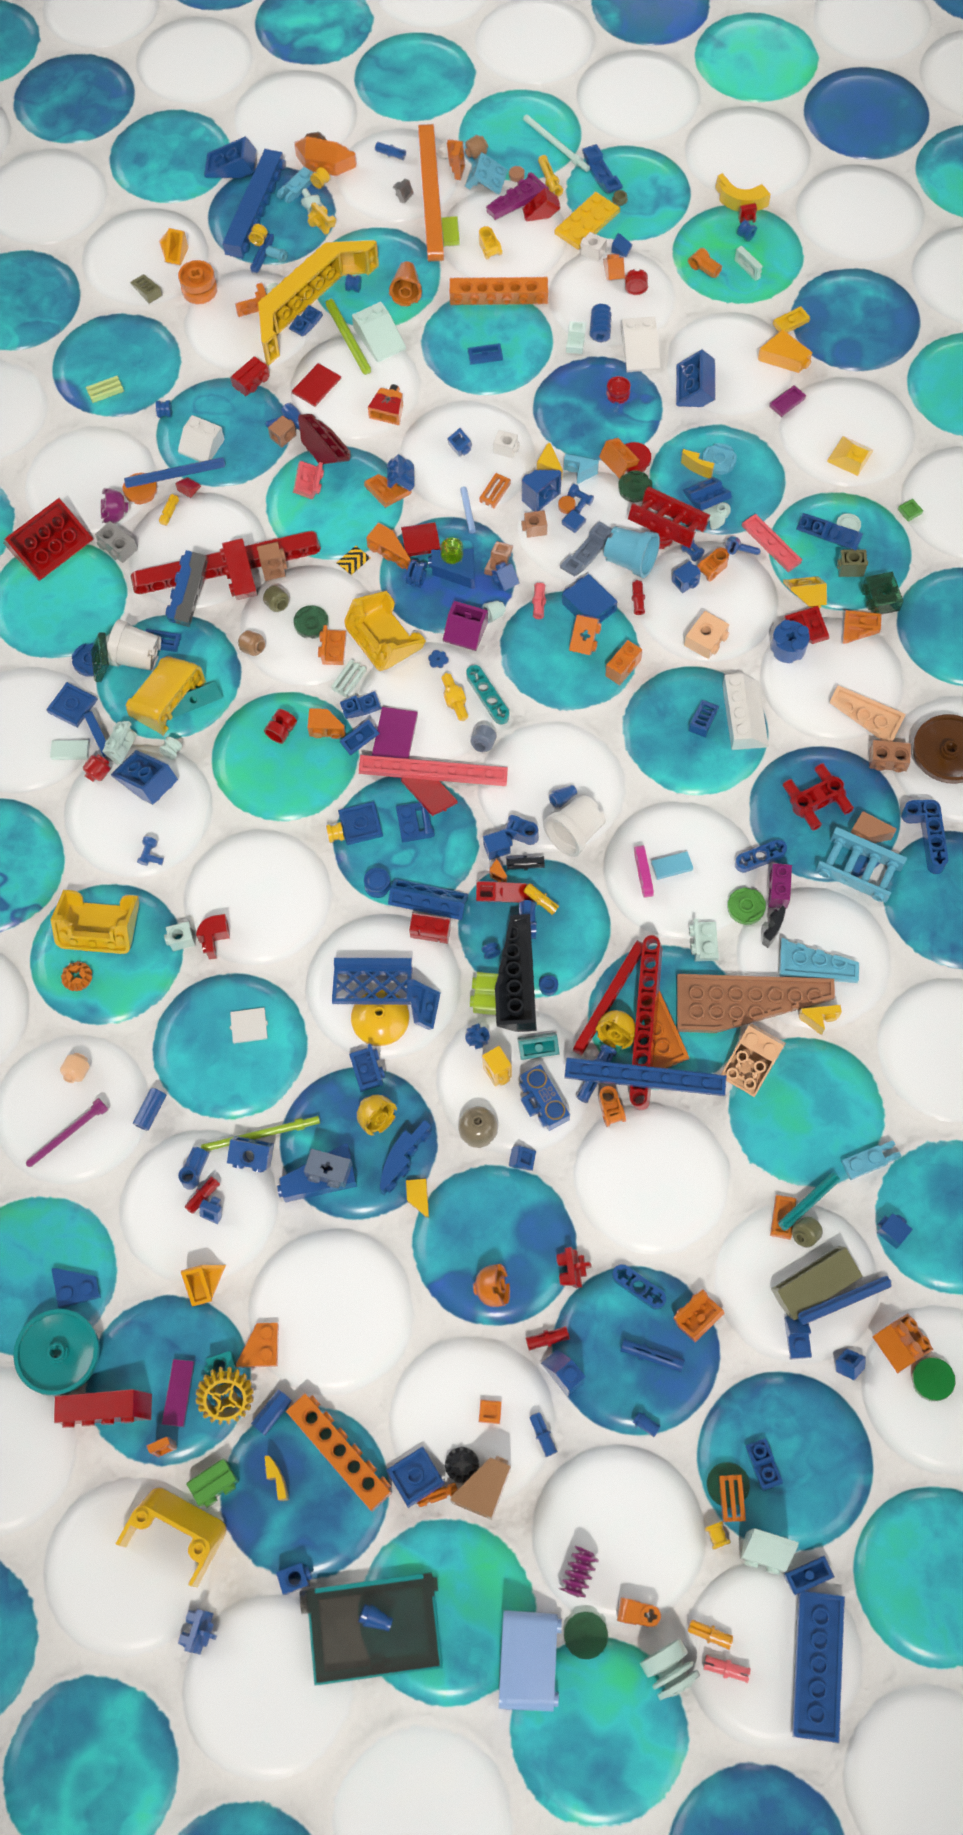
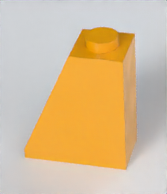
(785, 353)

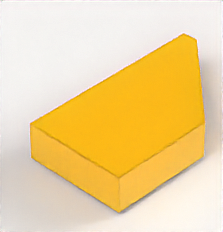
(417, 1195)

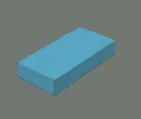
(672, 865)

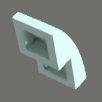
(576, 337)

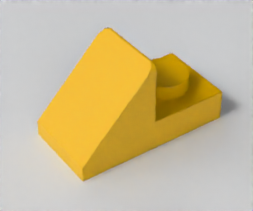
(815, 1016)

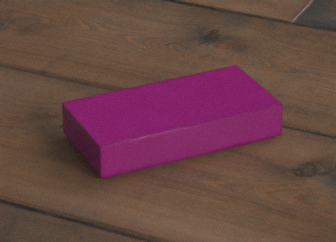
(787, 401)

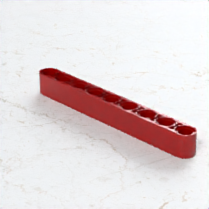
(644, 1012)

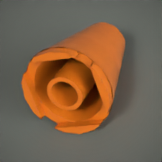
(405, 285)

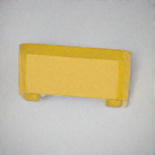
(204, 1528)

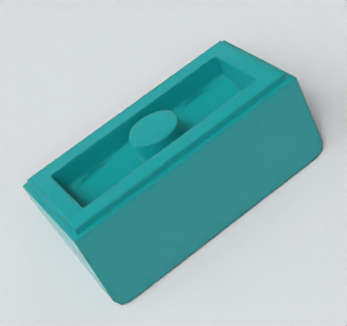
(538, 1046)

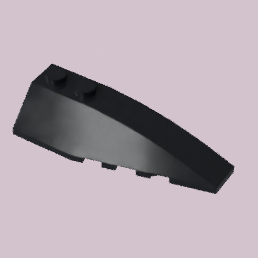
(516, 979)

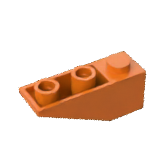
(387, 544)

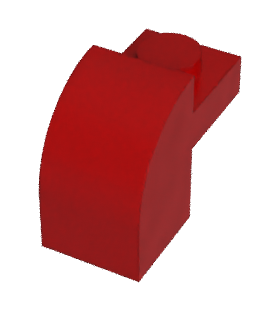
(211, 930)

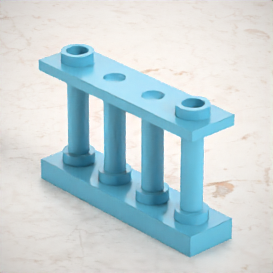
(866, 848)

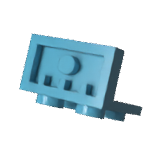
(487, 173)

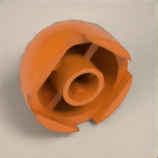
(491, 1286)

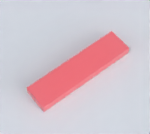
(772, 543)

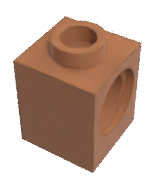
(282, 431)
(537, 518)

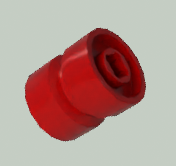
(280, 726)

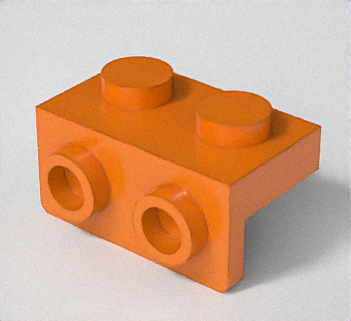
(698, 1315)

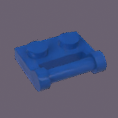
(408, 822)

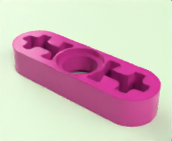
(643, 871)

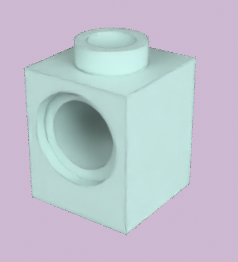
(187, 939)

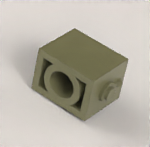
(852, 563)

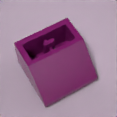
(465, 625)

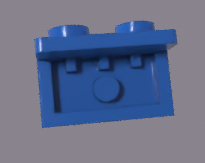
(401, 472)
(366, 1068)

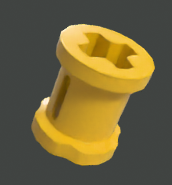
(717, 1535)

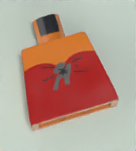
(387, 405)

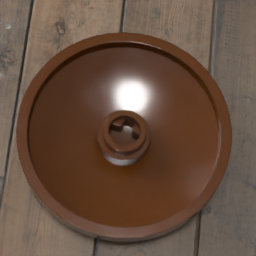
(940, 748)

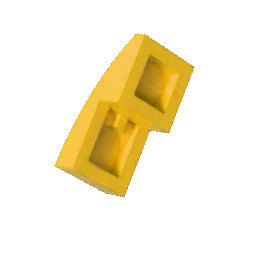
(692, 462)
(274, 1473)

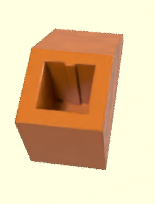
(614, 267)
(324, 724)

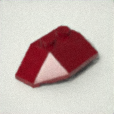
(322, 441)

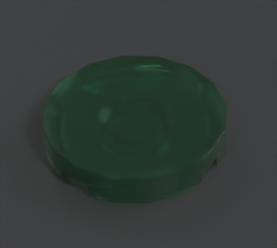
(633, 486)
(310, 621)
(726, 1469)
(585, 1635)

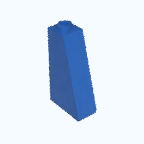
(297, 1186)

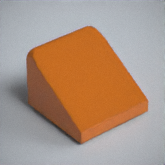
(497, 872)

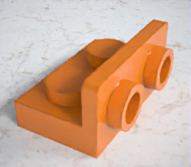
(456, 157)
(333, 646)

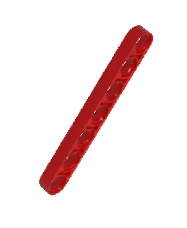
(608, 998)

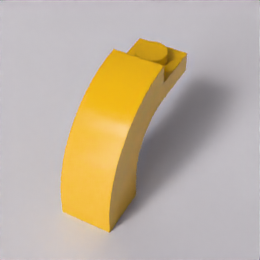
(735, 197)

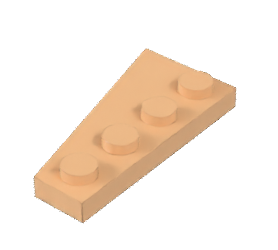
(871, 715)

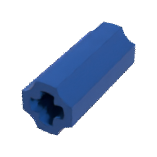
(149, 1109)
(271, 1412)

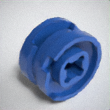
(416, 573)
(377, 882)

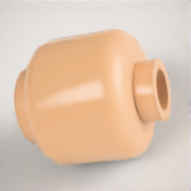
(74, 1068)

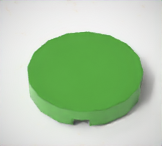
(746, 906)

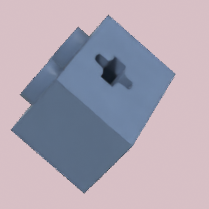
(320, 1160)

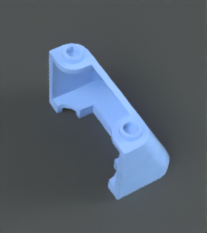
(529, 1661)

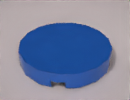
(82, 660)

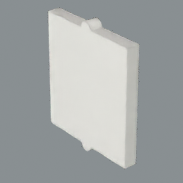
(248, 1025)

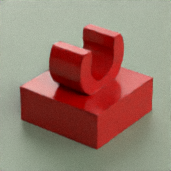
(747, 212)

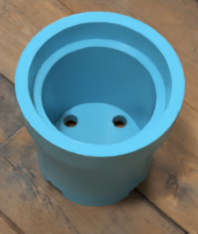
(633, 550)

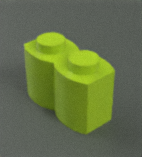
(484, 997)

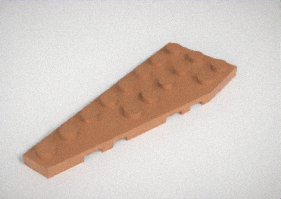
(730, 1001)

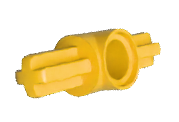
(454, 697)

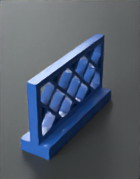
(377, 966)

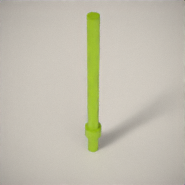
(299, 1124)

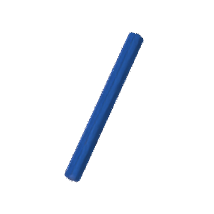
(174, 472)

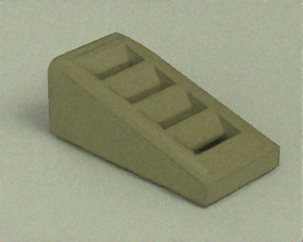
(149, 296)

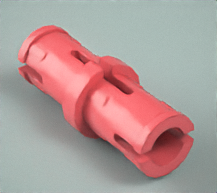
(539, 600)
(726, 1668)

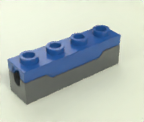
(187, 588)

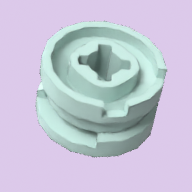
(849, 521)

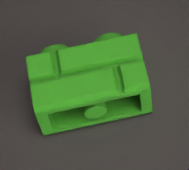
(212, 1483)

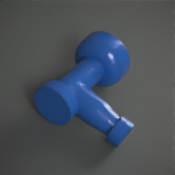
(585, 499)
(146, 857)

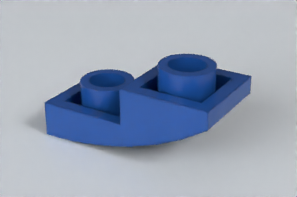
(306, 322)
(361, 706)
(763, 1464)

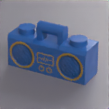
(548, 1102)

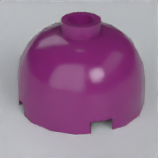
(113, 506)

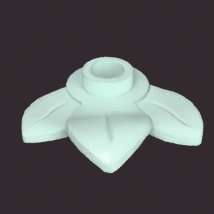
(718, 516)

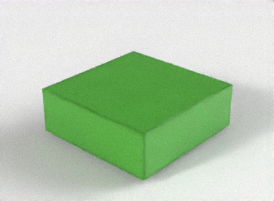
(910, 510)

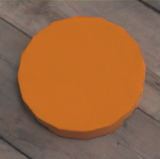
(140, 494)

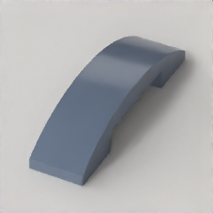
(588, 550)

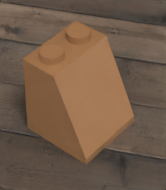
(484, 1488)

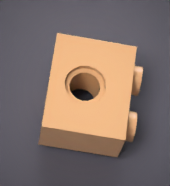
(707, 644)

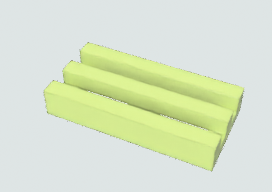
(104, 387)

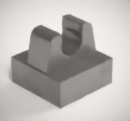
(403, 190)

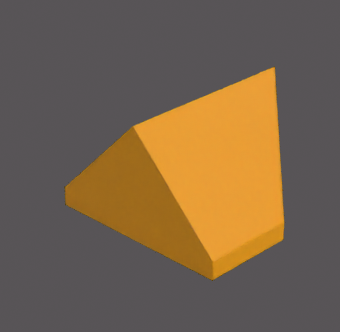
(174, 246)
(202, 1282)

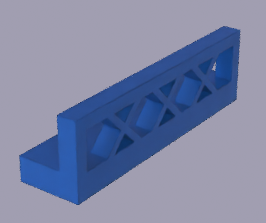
(426, 899)

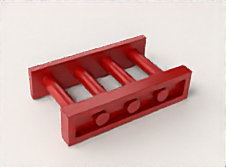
(673, 508)

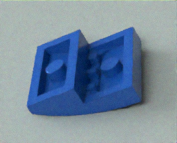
(707, 493)

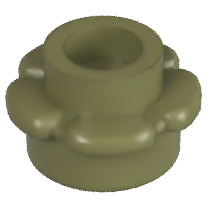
(620, 198)

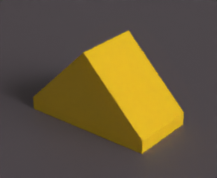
(548, 460)

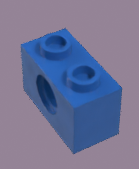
(261, 1150)

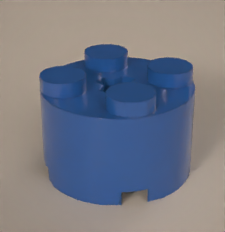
(790, 641)

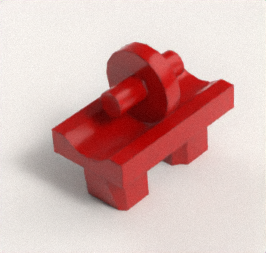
(576, 1267)

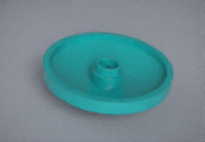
(56, 1352)

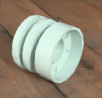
(669, 1668)

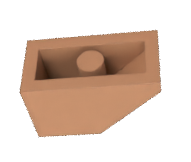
(873, 829)

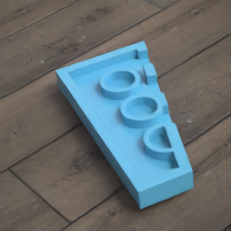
(809, 963)

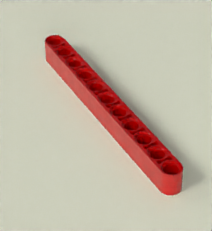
(163, 576)

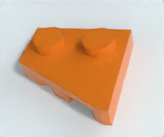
(386, 496)
(860, 625)
(261, 1347)

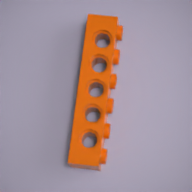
(498, 290)
(299, 1412)

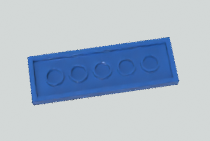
(818, 1667)

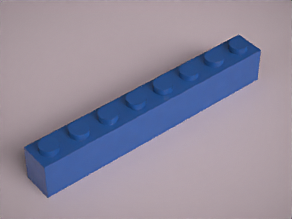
(254, 202)

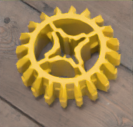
(237, 1404)

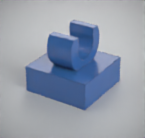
(211, 1210)

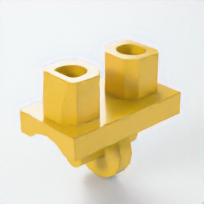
(319, 218)

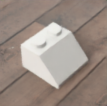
(200, 439)

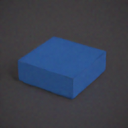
(574, 521)

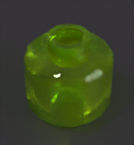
(452, 550)

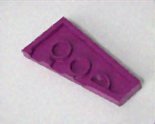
(516, 196)

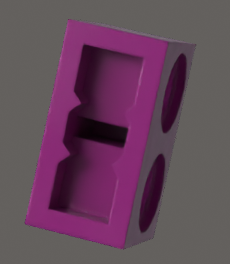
(779, 885)

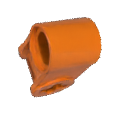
(712, 566)
(611, 1110)
(633, 1612)

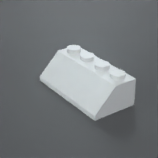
(744, 712)

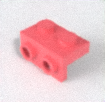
(308, 479)

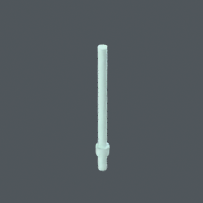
(576, 159)

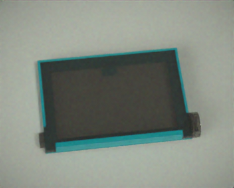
(350, 1651)

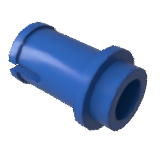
(646, 1424)

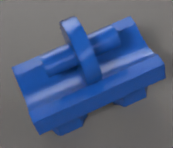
(200, 1631)

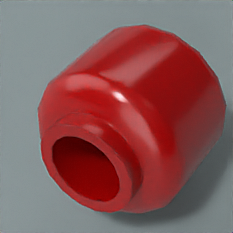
(96, 768)

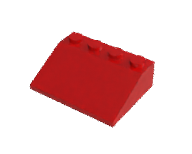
(48, 539)

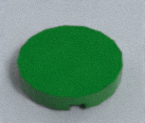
(933, 1379)

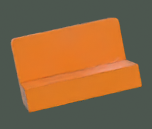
(618, 456)

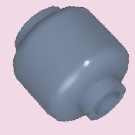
(483, 738)

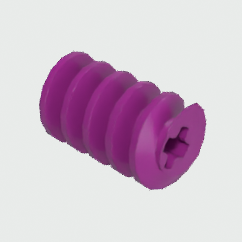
(579, 1572)

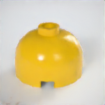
(616, 1029)
(375, 1114)

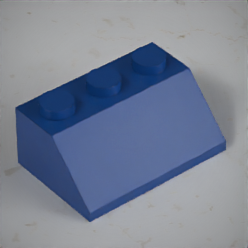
(695, 380)

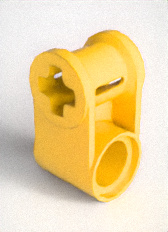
(489, 242)

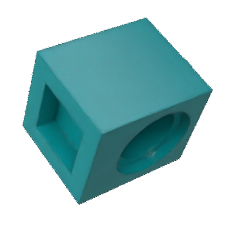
(227, 1357)

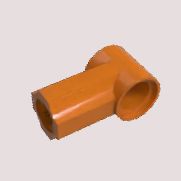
(702, 260)

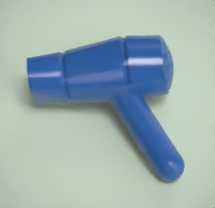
(290, 412)
(734, 544)

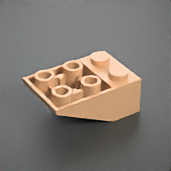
(753, 1059)

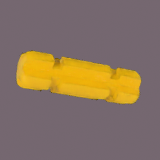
(168, 509)

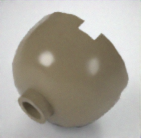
(481, 1134)

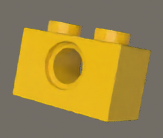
(497, 1066)

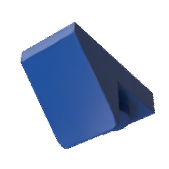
(798, 1339)

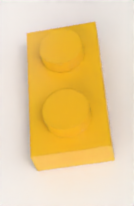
(791, 320)

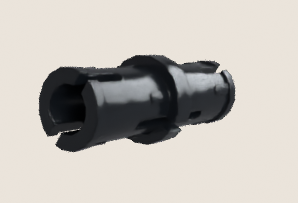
(525, 863)

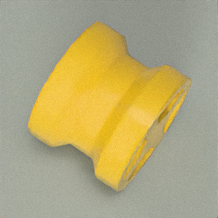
(319, 178)
(258, 234)
(335, 832)

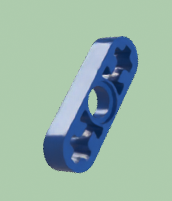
(96, 731)
(764, 849)
(655, 1290)

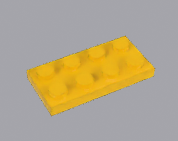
(587, 218)

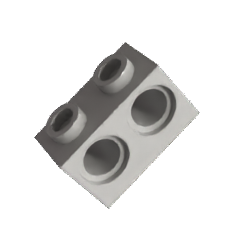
(116, 542)

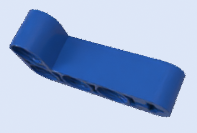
(930, 836)

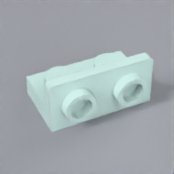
(119, 742)
(704, 941)

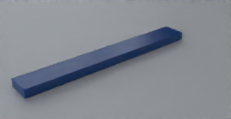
(645, 1077)

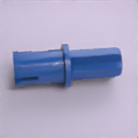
(390, 150)
(543, 1434)

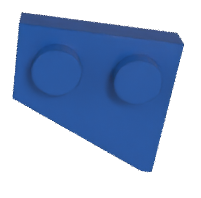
(423, 1004)
(74, 1287)

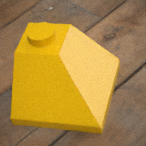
(850, 455)
(809, 589)

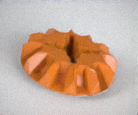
(78, 983)

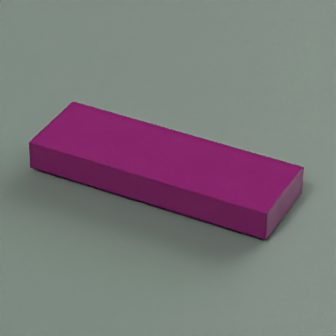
(178, 1393)

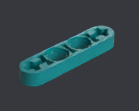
(484, 696)

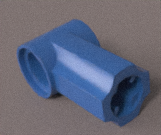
(528, 907)
(193, 1166)

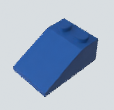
(231, 160)
(145, 776)

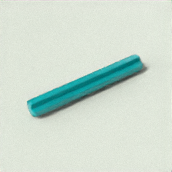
(809, 1201)

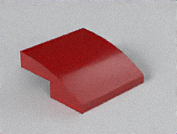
(420, 539)

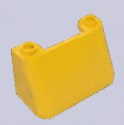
(379, 632)
(163, 692)
(93, 925)

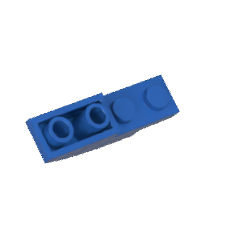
(829, 531)
(397, 1162)

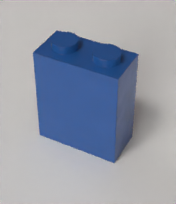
(589, 599)

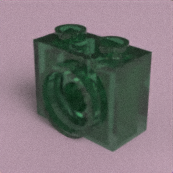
(876, 601)

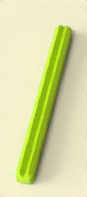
(348, 337)

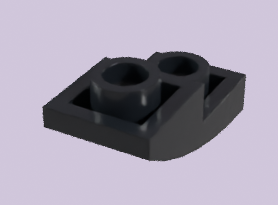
(775, 923)

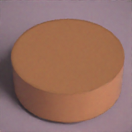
(516, 173)

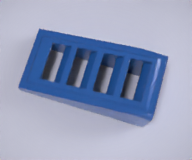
(700, 729)

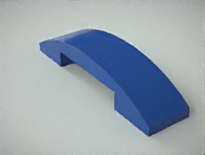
(599, 169)

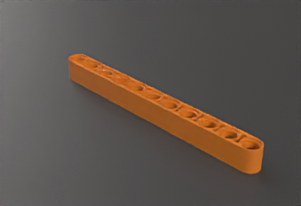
(431, 193)

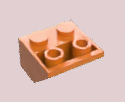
(903, 1343)

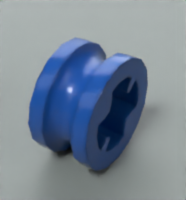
(491, 950)

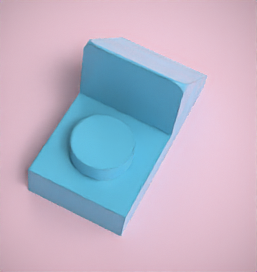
(583, 466)

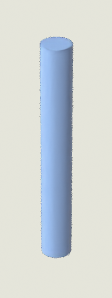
(467, 508)

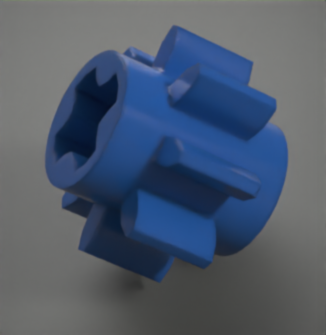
(477, 1036)

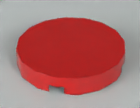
(642, 453)

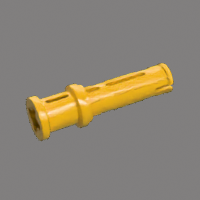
(552, 180)

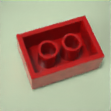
(238, 569)

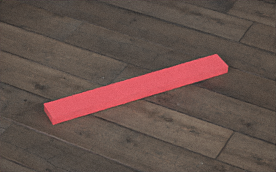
(433, 770)

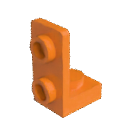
(251, 306)

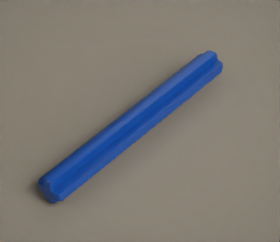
(844, 1300)

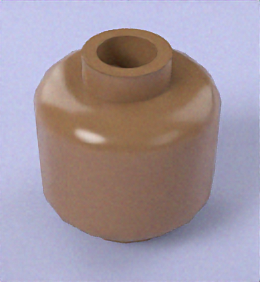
(475, 146)
(251, 643)

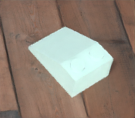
(378, 332)
(768, 1551)

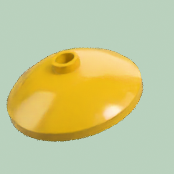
(380, 1029)

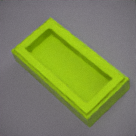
(450, 231)

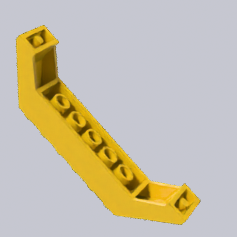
(308, 284)

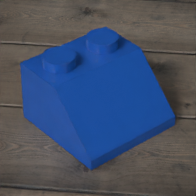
(540, 488)

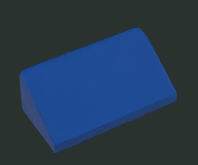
(359, 737)
(809, 1575)

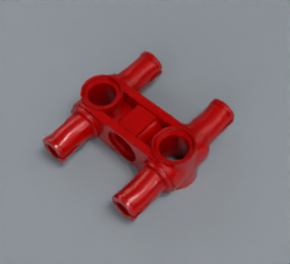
(818, 796)

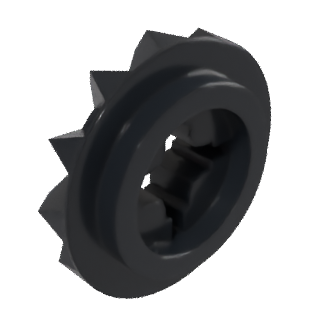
(454, 1457)

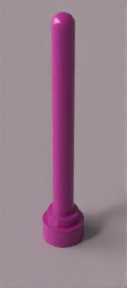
(96, 1109)

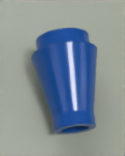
(562, 796)
(374, 1618)

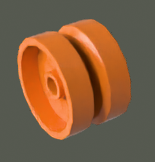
(197, 282)

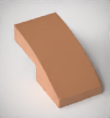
(500, 553)

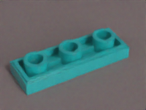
(204, 696)

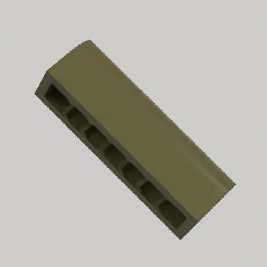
(817, 1282)

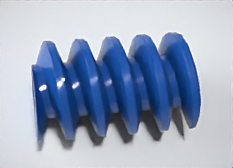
(600, 323)

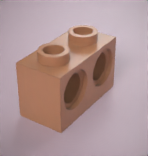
(272, 561)
(890, 751)

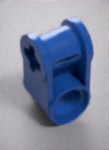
(519, 827)

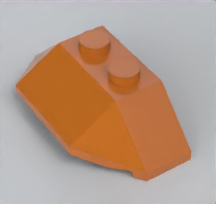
(325, 154)

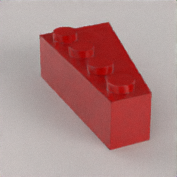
(102, 1408)

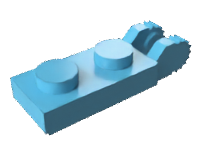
(294, 187)
(869, 1160)

